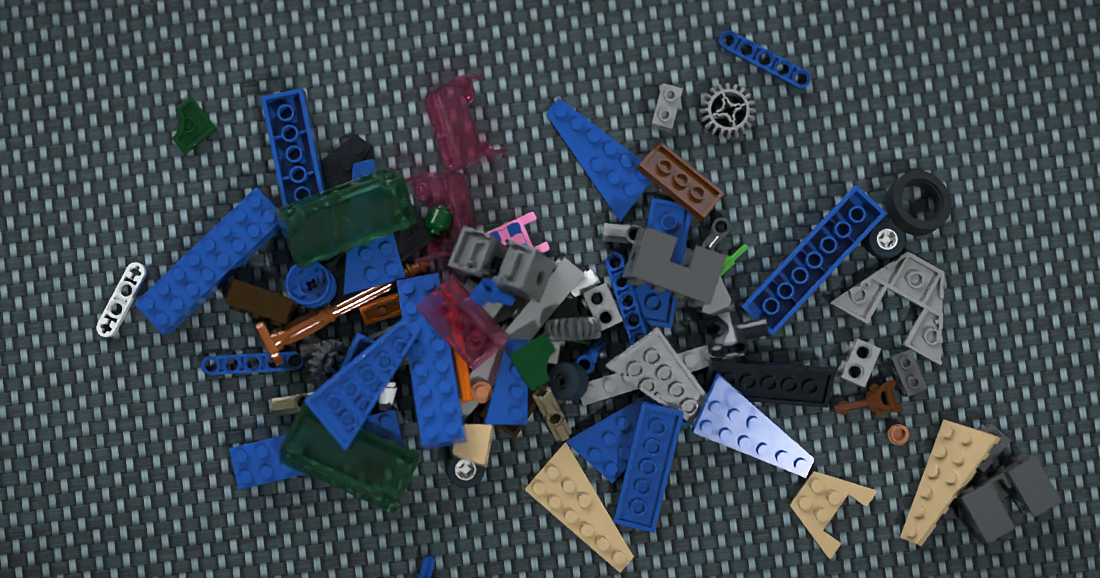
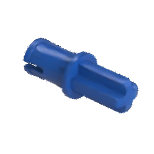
(427, 567)

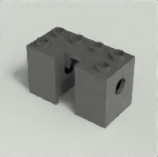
(651, 267)
(514, 270)
(1023, 480)

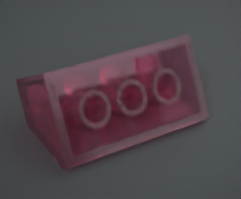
(462, 322)

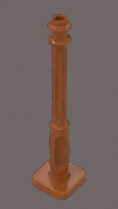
(317, 319)

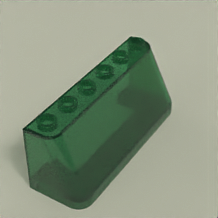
(346, 216)
(369, 468)

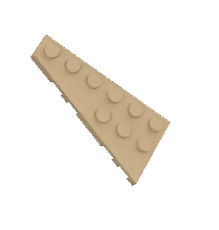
(948, 471)
(571, 499)

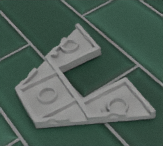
(913, 281)

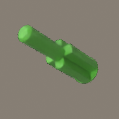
(729, 261)

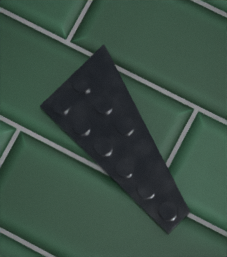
(339, 164)

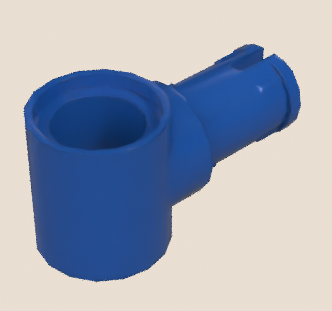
(488, 291)
(591, 354)

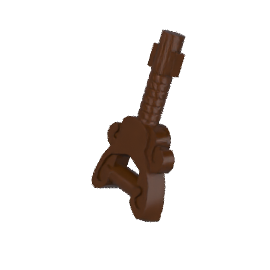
(873, 401)

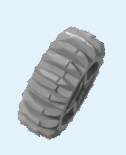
(726, 103)

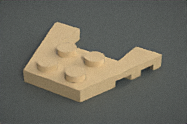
(820, 500)

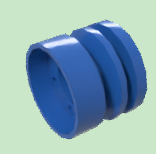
(299, 282)

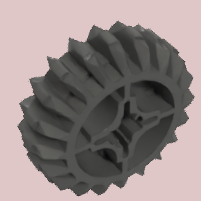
(573, 329)

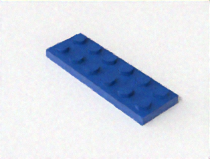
(675, 221)
(648, 466)

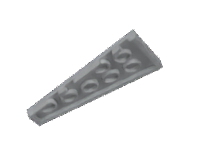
(660, 374)

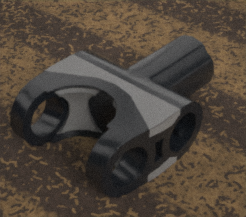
(733, 333)

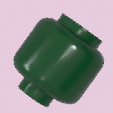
(438, 221)

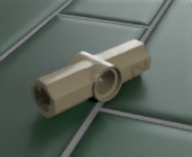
(287, 404)
(552, 413)

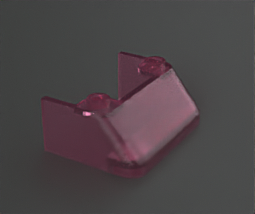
(454, 125)
(447, 190)

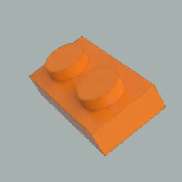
(380, 309)

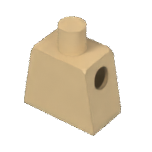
(478, 445)

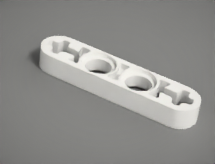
(125, 302)

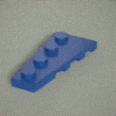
(510, 392)

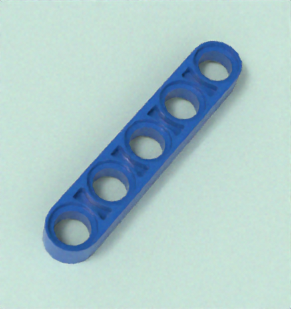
(753, 59)
(621, 293)
(242, 360)

